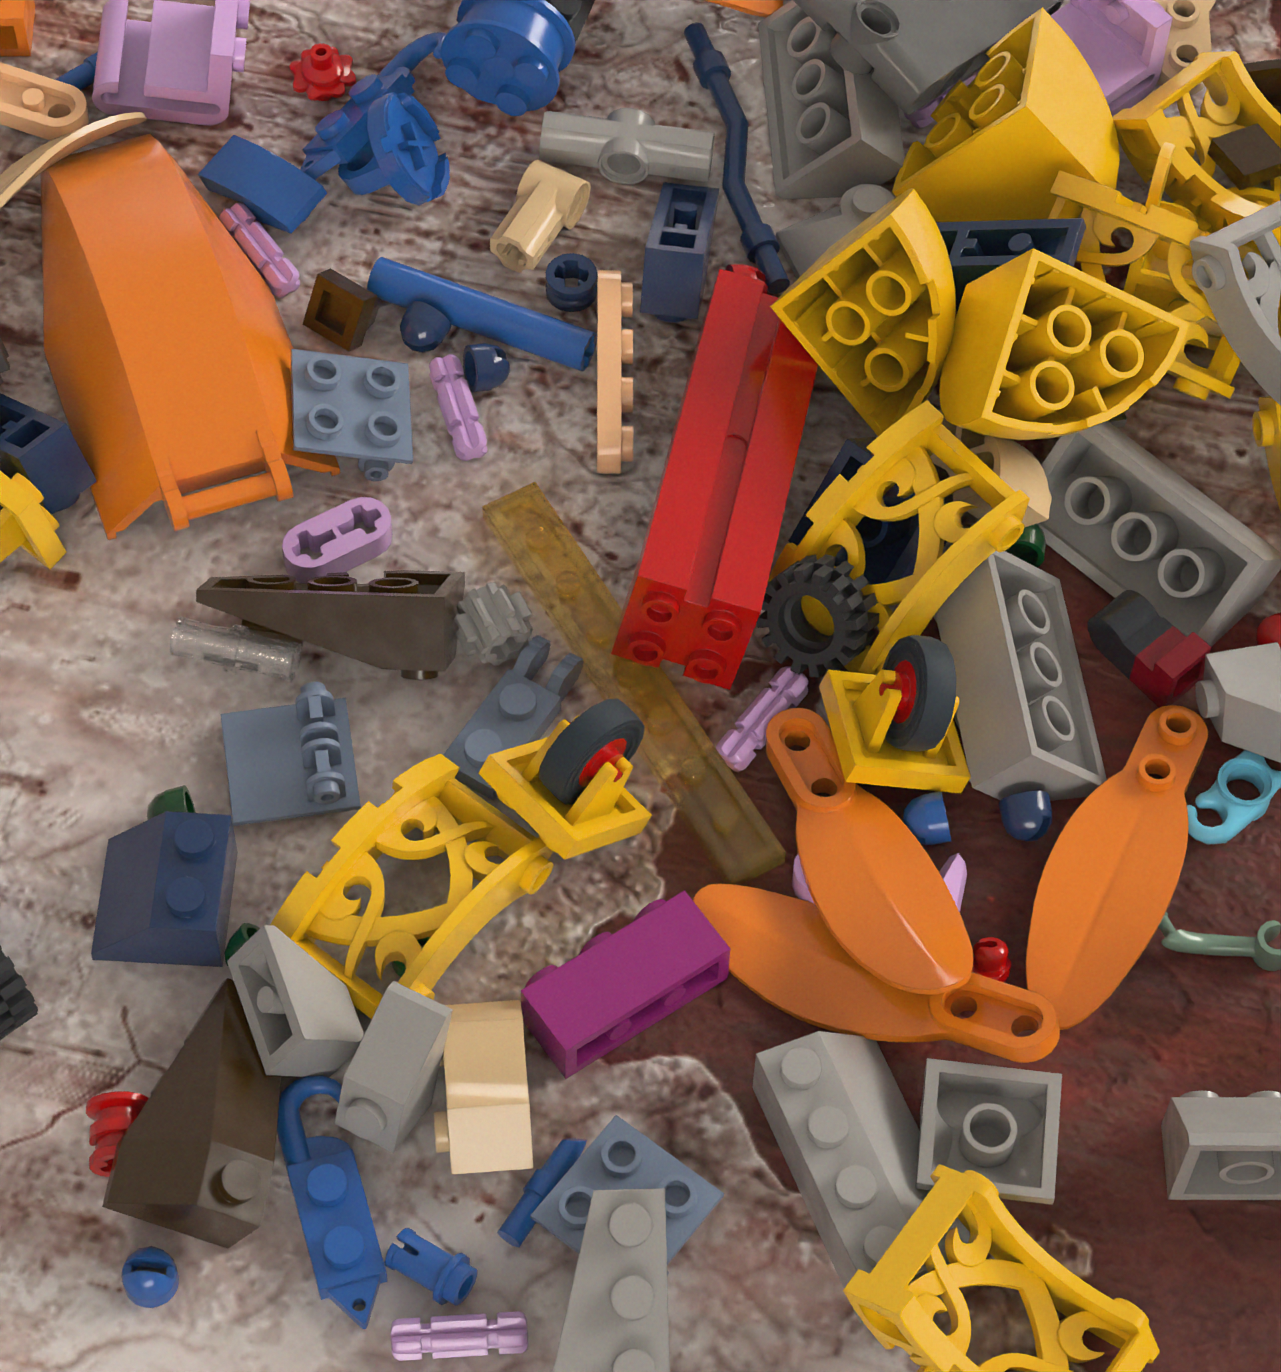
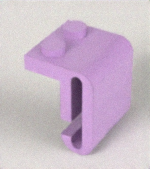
(1120, 43)
(174, 64)

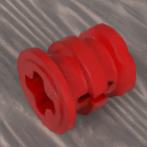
(112, 1116)

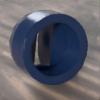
(423, 327)
(485, 366)
(1026, 815)

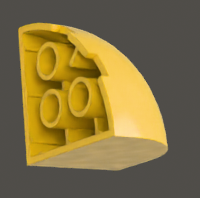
(1013, 131)
(878, 310)
(1051, 351)

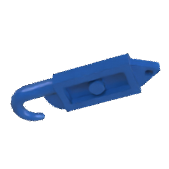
(345, 130)
(331, 1205)

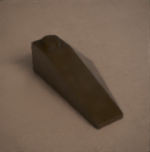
(388, 623)
(205, 1136)

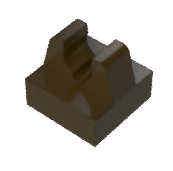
(340, 310)

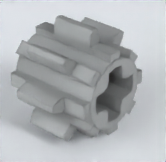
(493, 623)

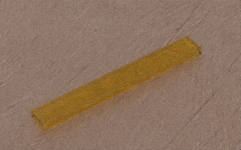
(673, 740)

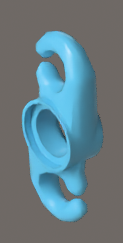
(1234, 811)

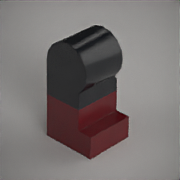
(1148, 648)

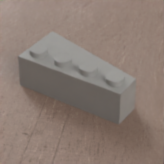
(619, 1288)

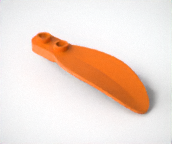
(867, 867)
(1114, 870)
(800, 968)

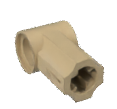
(543, 206)

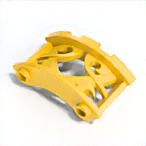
(1236, 106)
(1108, 211)
(904, 459)
(433, 802)
(904, 1311)

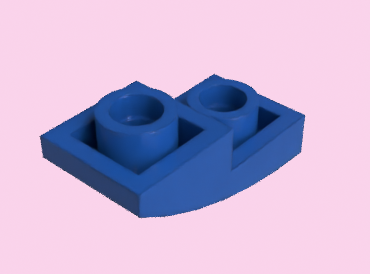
(263, 182)

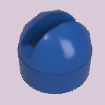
(928, 819)
(147, 1287)

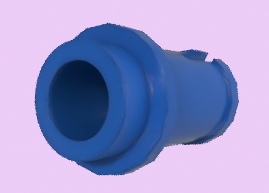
(433, 1268)

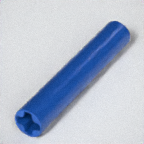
(485, 314)

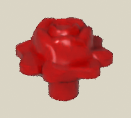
(322, 73)

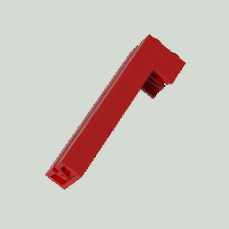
(720, 490)

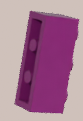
(624, 983)

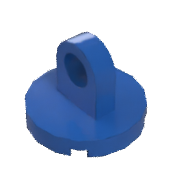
(399, 152)

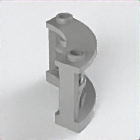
(1241, 306)

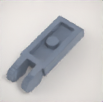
(513, 712)

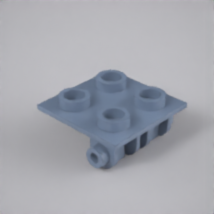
(352, 409)
(290, 759)
(627, 1160)

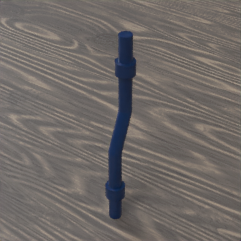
(757, 237)

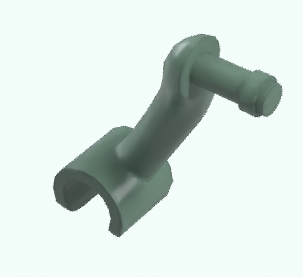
(1226, 945)

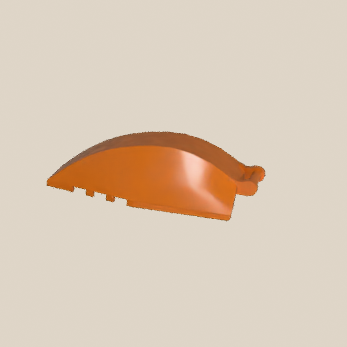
(162, 341)

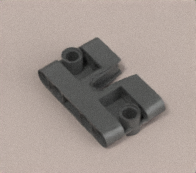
(918, 44)

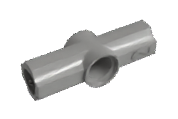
(626, 146)

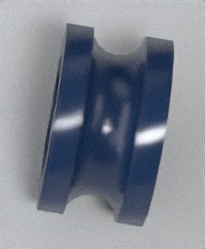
(573, 298)

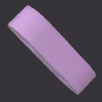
(337, 539)

